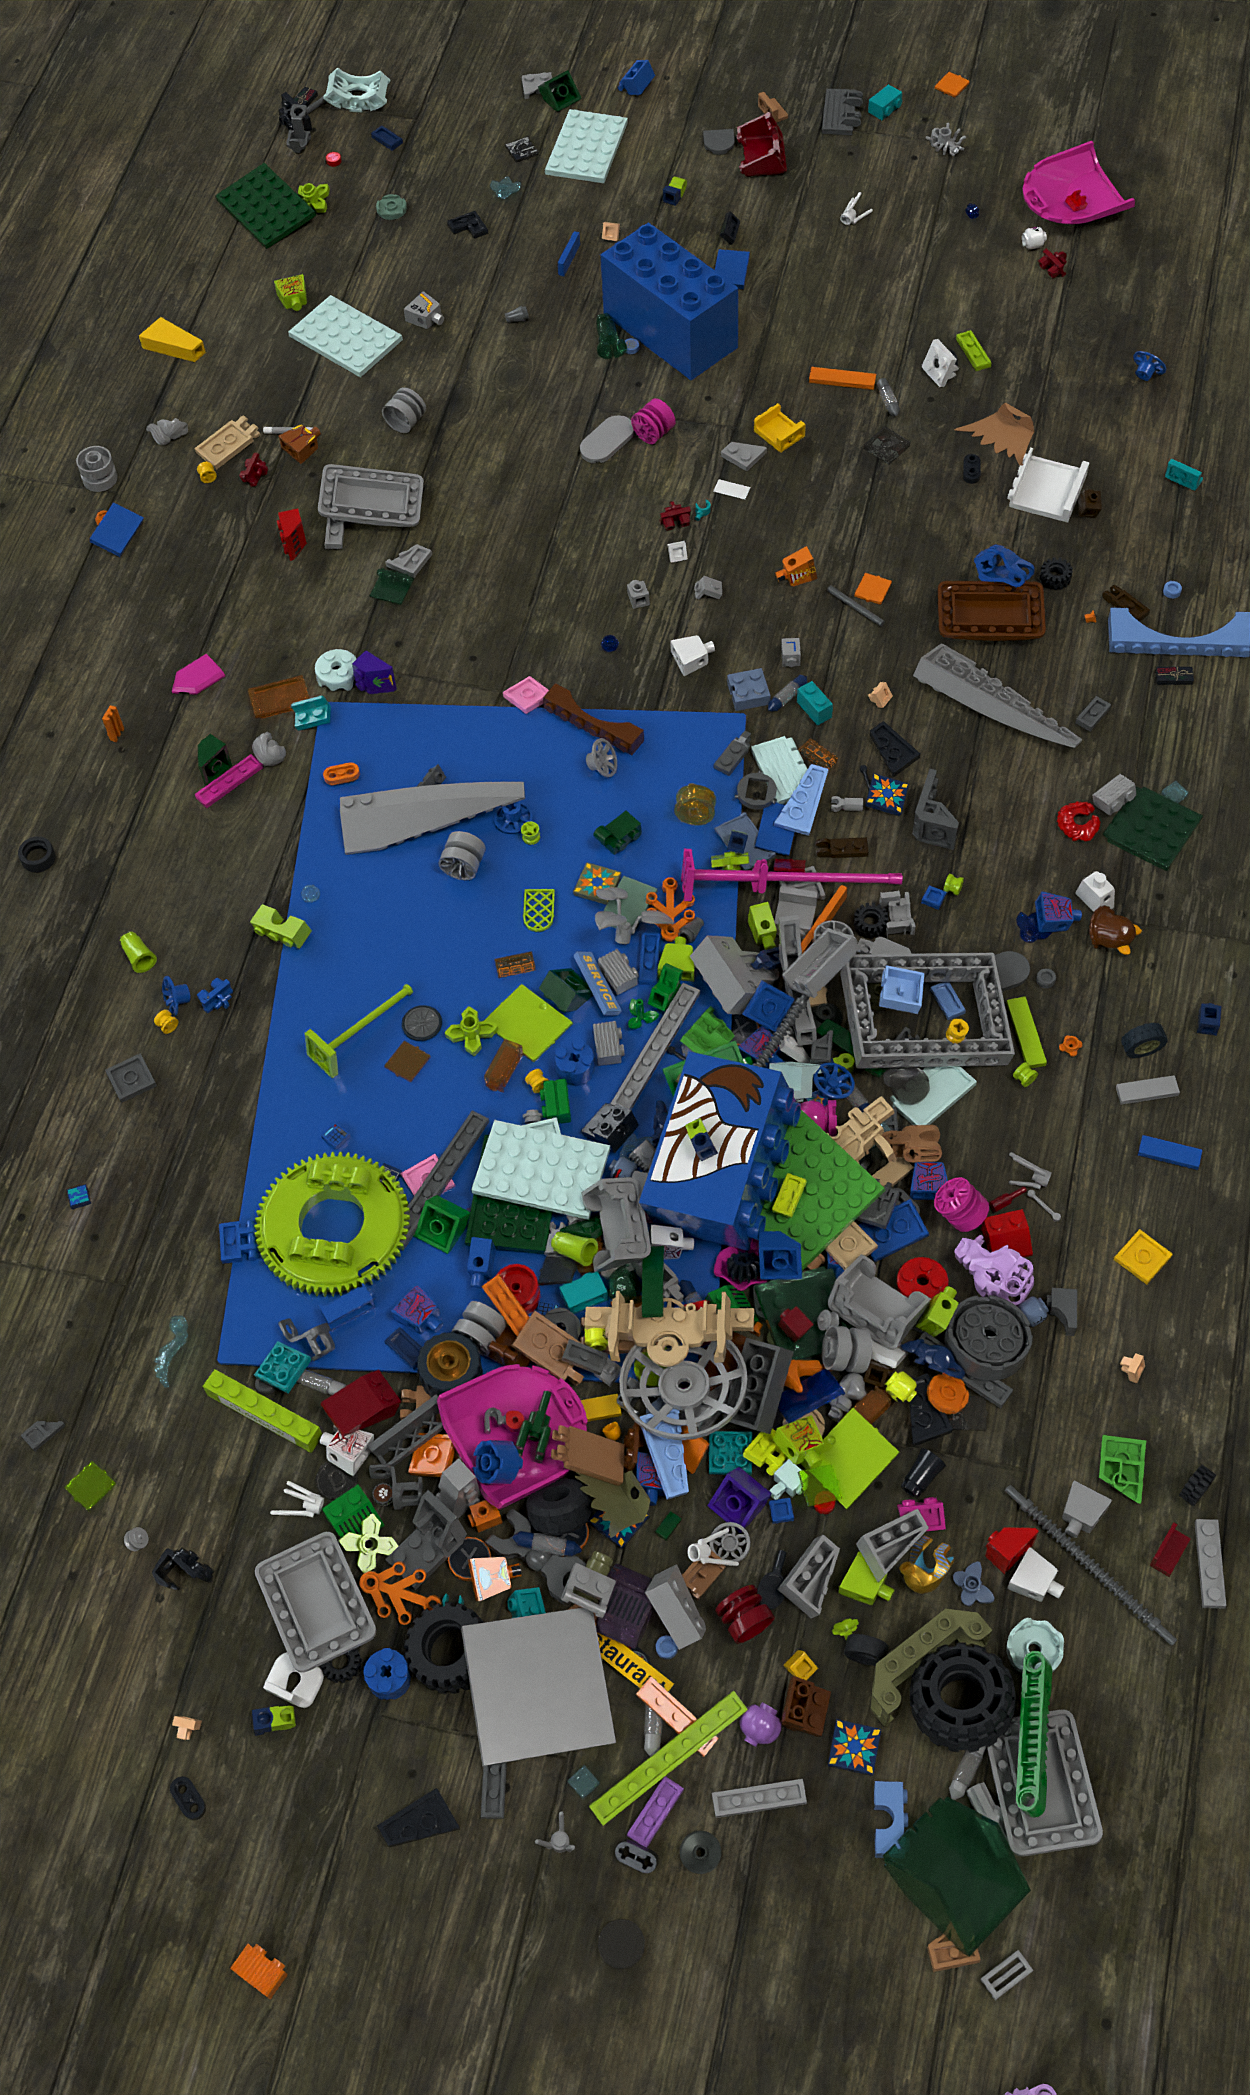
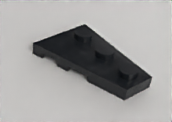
(893, 748)
(926, 1420)
(419, 1820)

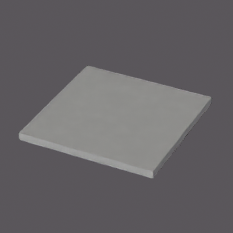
(537, 1685)

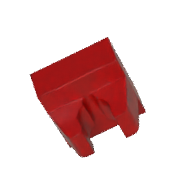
(1076, 201)

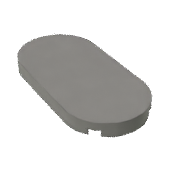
(606, 439)

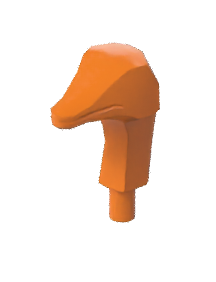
(801, 1368)

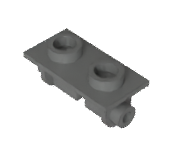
(433, 777)

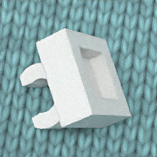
(677, 551)

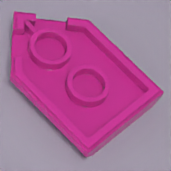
(197, 676)

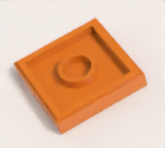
(432, 1456)

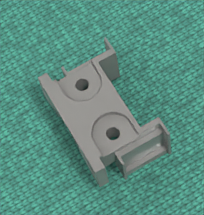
(899, 913)

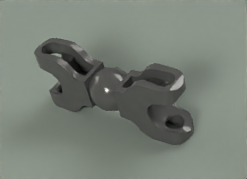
(552, 1567)

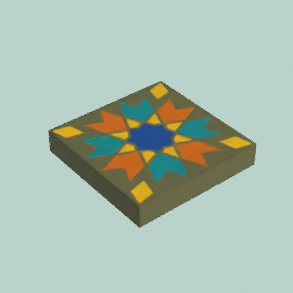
(594, 878)

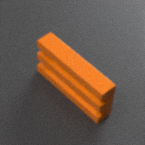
(113, 724)

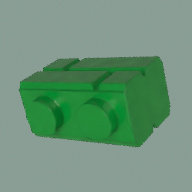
(556, 1100)

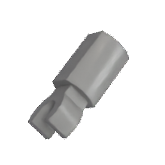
(847, 804)
(549, 1250)

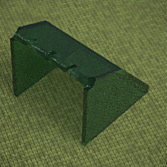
(958, 1872)

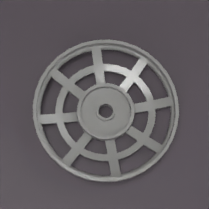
(686, 1398)

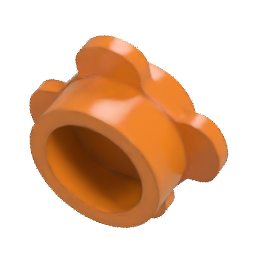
(1070, 1040)

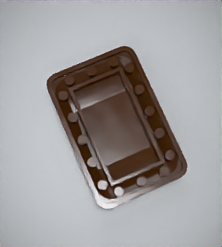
(991, 610)

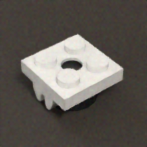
(940, 363)

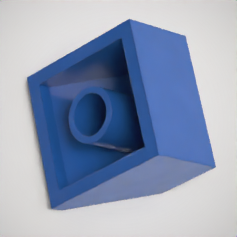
(779, 1256)

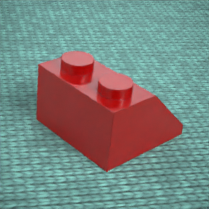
(1008, 1230)
(1009, 1546)

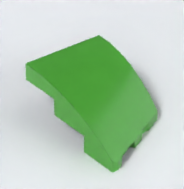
(707, 1033)
(1123, 1465)

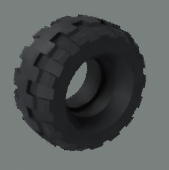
(955, 1727)

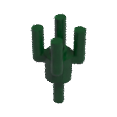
(536, 1429)

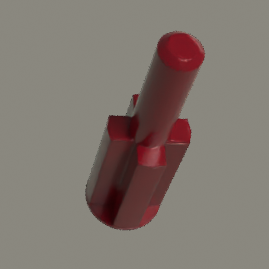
(1005, 1199)

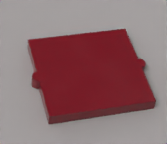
(789, 865)

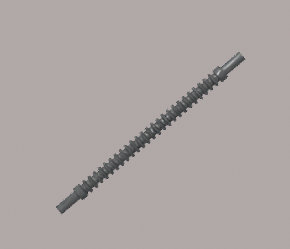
(800, 1004)
(1153, 1622)

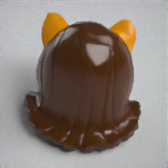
(1112, 930)

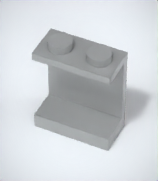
(797, 902)

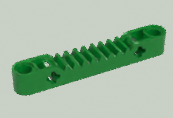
(1032, 1734)

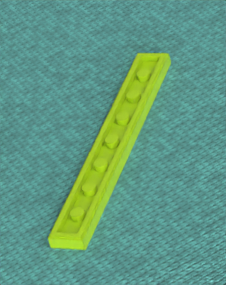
(668, 1758)

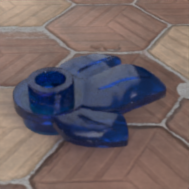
(1029, 925)

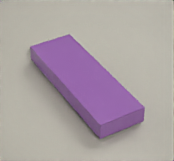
(655, 1812)

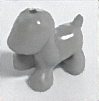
(854, 1389)

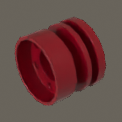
(747, 1617)

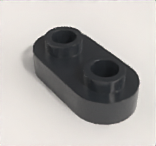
(971, 468)
(188, 1799)

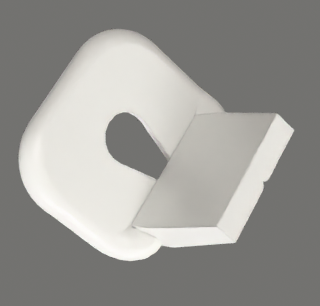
(304, 1692)

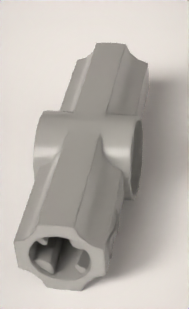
(984, 1804)

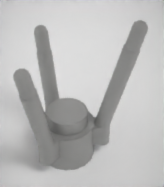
(1040, 1175)
(559, 1840)

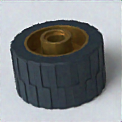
(448, 1362)

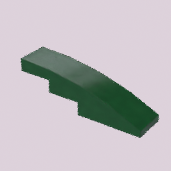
(843, 1043)
(653, 1283)

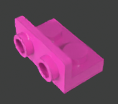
(930, 1509)

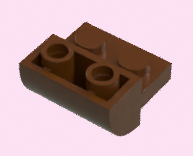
(805, 1707)

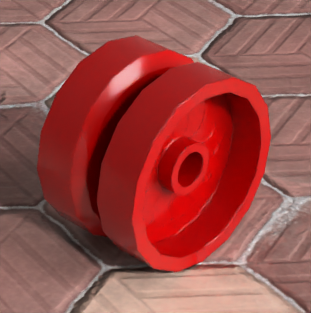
(523, 1285)

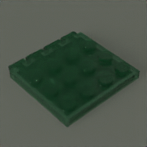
(1152, 827)
(810, 1296)

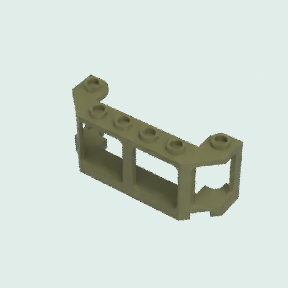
(901, 1662)

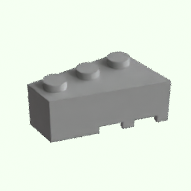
(458, 1488)
(890, 1542)
(810, 1576)
(676, 1607)

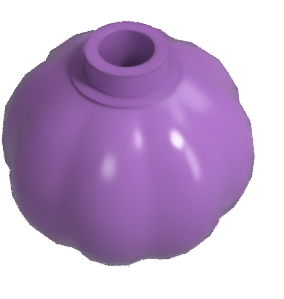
(760, 1724)

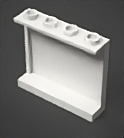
(1047, 487)

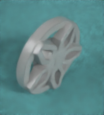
(730, 1542)

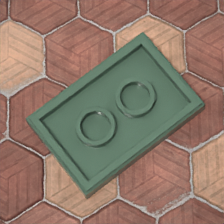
(635, 902)

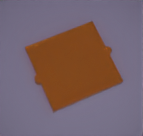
(407, 1061)

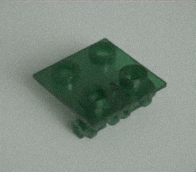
(391, 586)

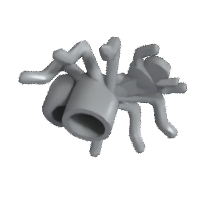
(942, 137)

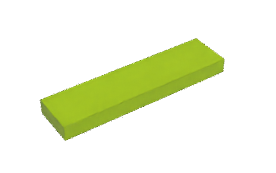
(1026, 1032)

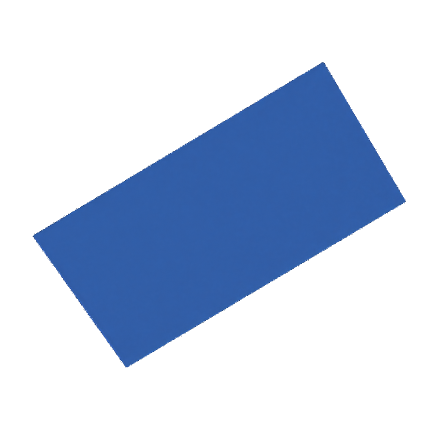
(404, 921)

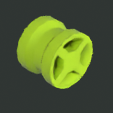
(530, 828)
(953, 884)
(1025, 1074)

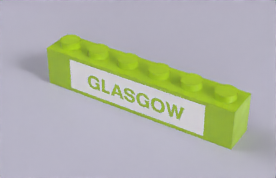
(263, 1411)

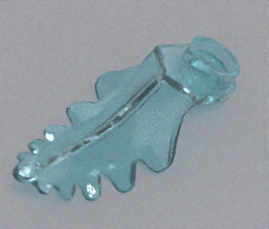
(178, 1326)

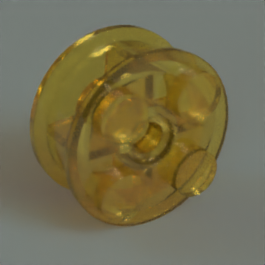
(695, 804)

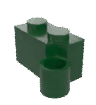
(619, 832)

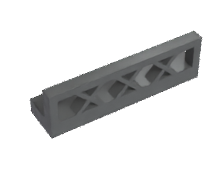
(405, 1429)

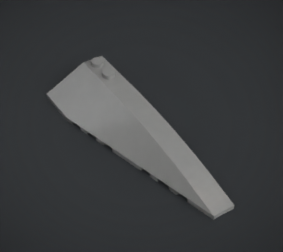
(961, 680)
(391, 816)

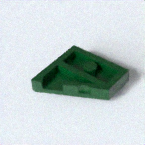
(587, 1228)

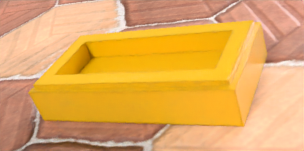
(601, 1407)

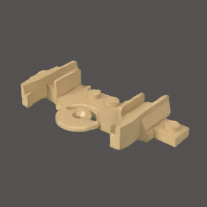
(865, 1131)
(691, 1327)

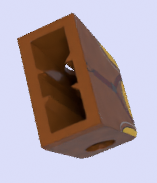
(300, 442)

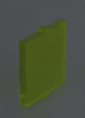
(90, 1485)
(819, 1485)

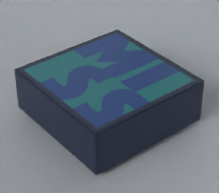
(78, 1196)

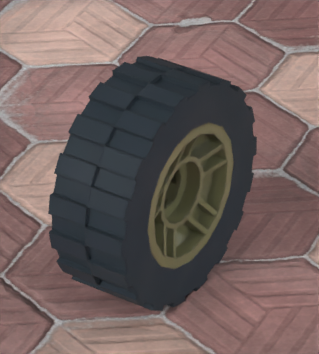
(1144, 1040)

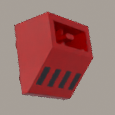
(292, 532)

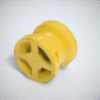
(206, 472)
(166, 1021)
(952, 1032)
(535, 1079)

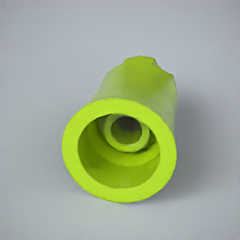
(137, 952)
(575, 1247)

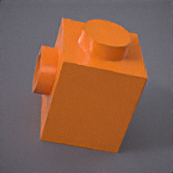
(484, 1516)

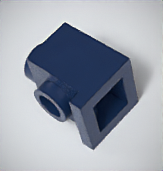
(1209, 1019)

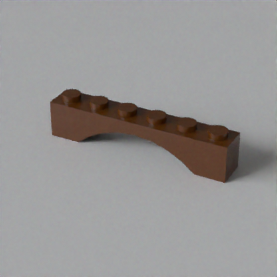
(621, 735)

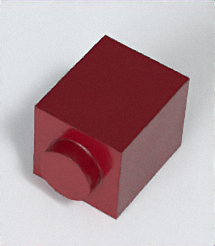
(794, 1323)

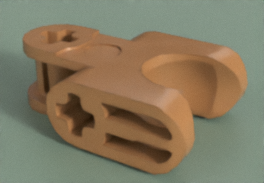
(915, 1143)

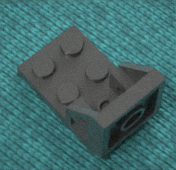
(937, 827)
(432, 1542)

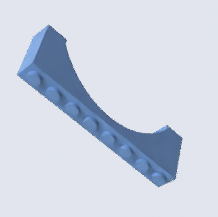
(1131, 636)

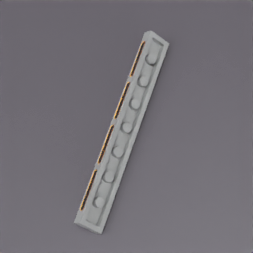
(656, 1046)

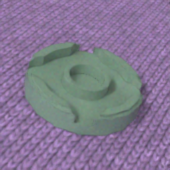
(391, 207)

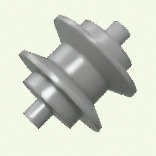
(827, 1319)
(136, 1539)

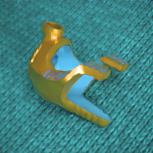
(915, 1572)

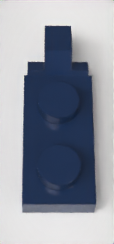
(768, 959)

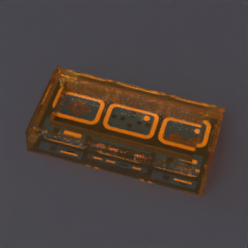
(817, 754)
(515, 964)

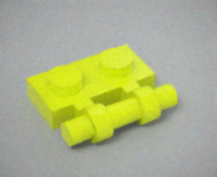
(761, 1452)

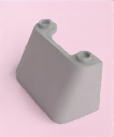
(621, 1220)
(875, 1305)

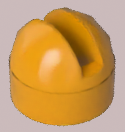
(612, 1431)

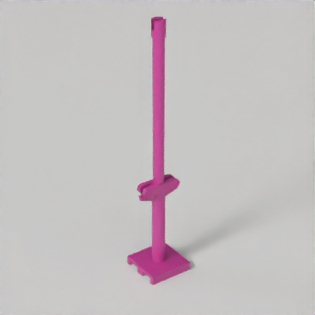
(759, 876)

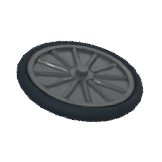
(422, 1023)

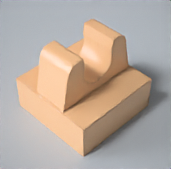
(610, 231)
(881, 695)
(1133, 1366)
(186, 1726)

